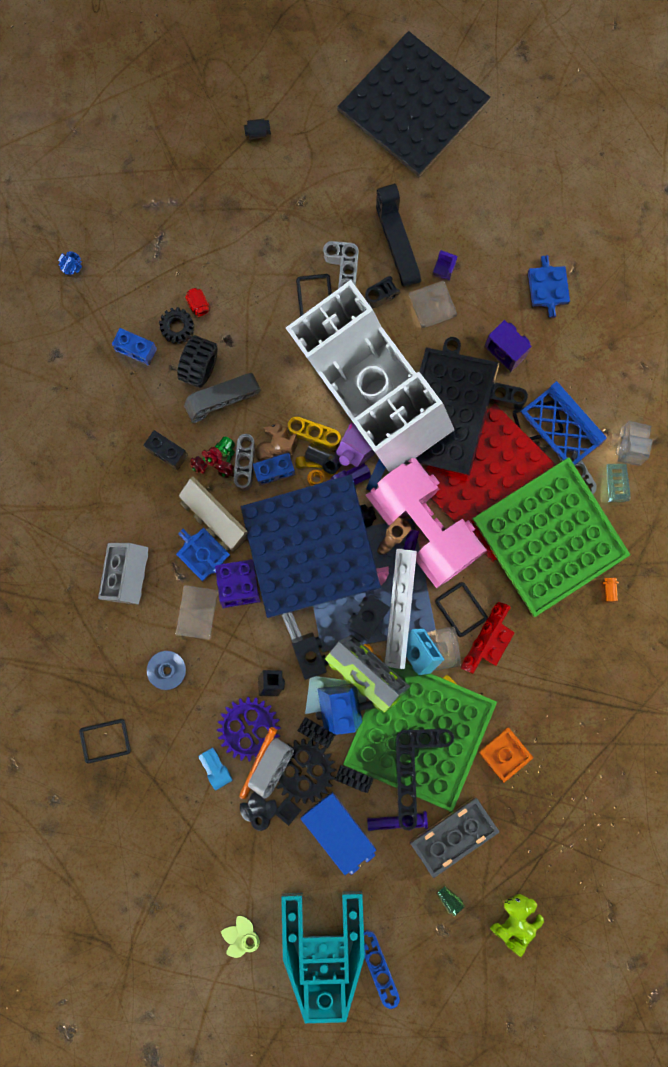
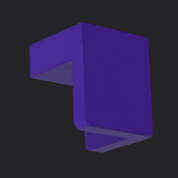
(445, 265)

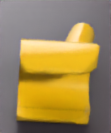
(301, 463)

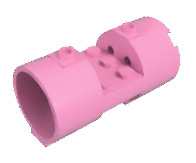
(405, 494)

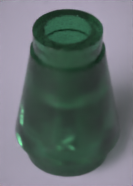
(451, 901)

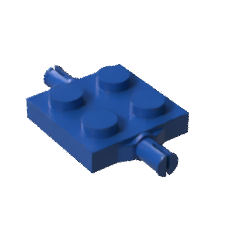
(548, 286)
(201, 553)

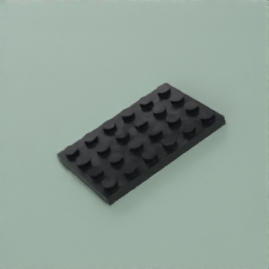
(465, 390)

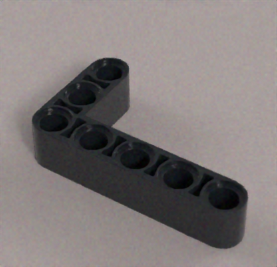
(388, 212)
(508, 391)
(410, 769)

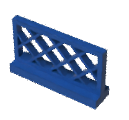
(573, 412)

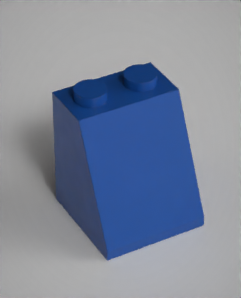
(340, 708)

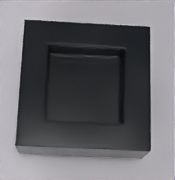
(287, 811)

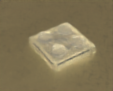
(433, 304)

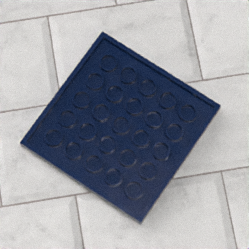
(310, 547)

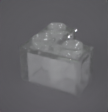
(635, 443)

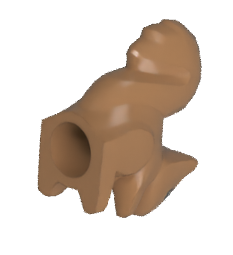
(280, 443)
(394, 535)

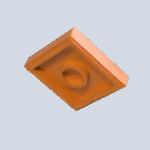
(505, 755)

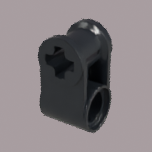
(383, 290)

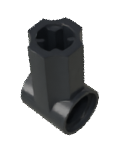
(327, 459)

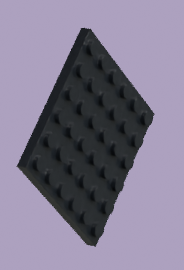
(413, 103)

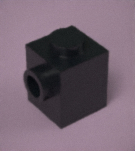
(271, 683)

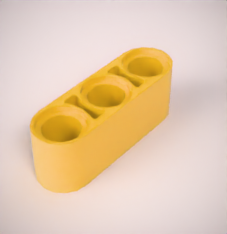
(308, 426)

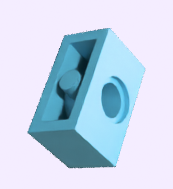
(422, 652)

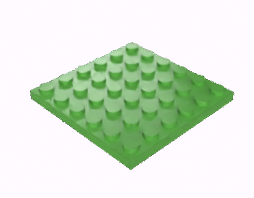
(551, 537)
(425, 705)

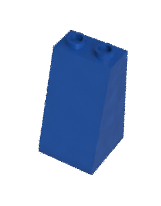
(339, 834)

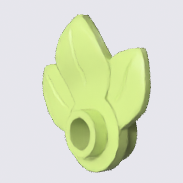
(237, 936)

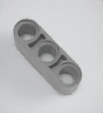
(244, 453)
(270, 768)

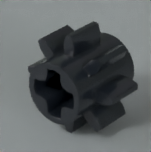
(368, 515)

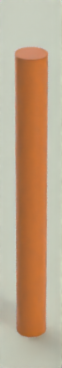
(268, 739)

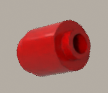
(197, 302)

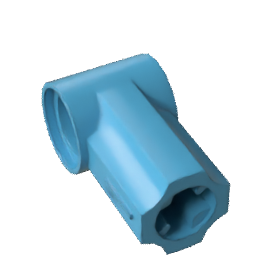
(217, 773)

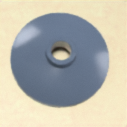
(156, 668)

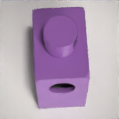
(354, 447)

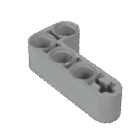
(342, 259)

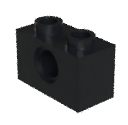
(165, 450)
(364, 628)
(309, 667)

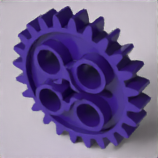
(233, 739)

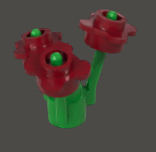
(213, 456)

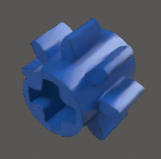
(70, 263)

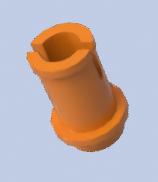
(611, 589)

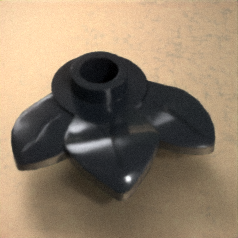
(258, 808)

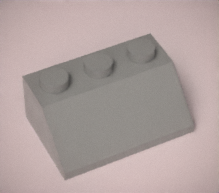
(123, 573)

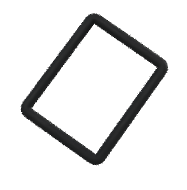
(310, 277)
(539, 436)
(472, 598)
(107, 756)

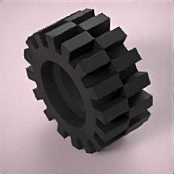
(176, 315)
(316, 732)
(354, 779)

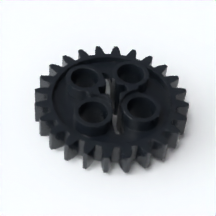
(315, 757)

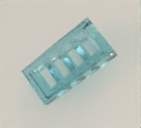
(625, 497)

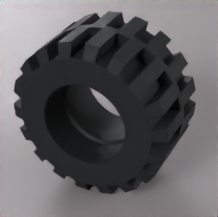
(197, 361)

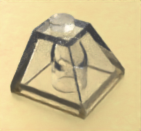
(448, 646)

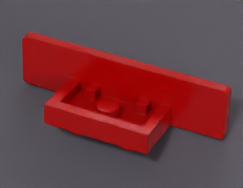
(491, 640)

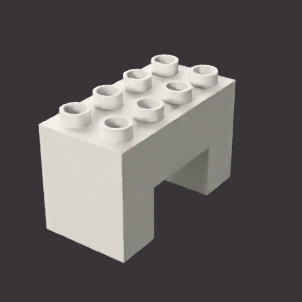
(371, 377)

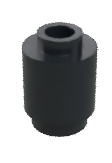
(257, 128)

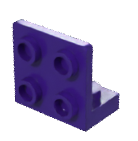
(237, 583)

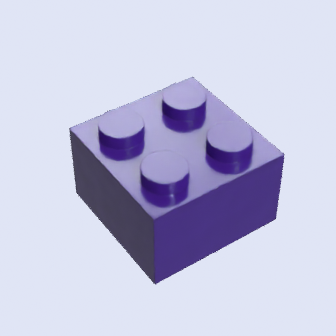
(508, 345)

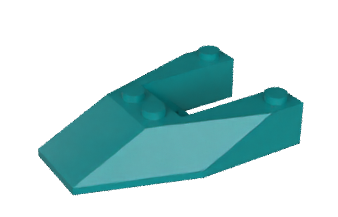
(323, 967)

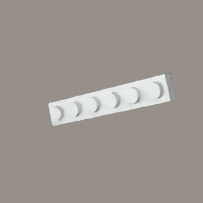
(400, 608)

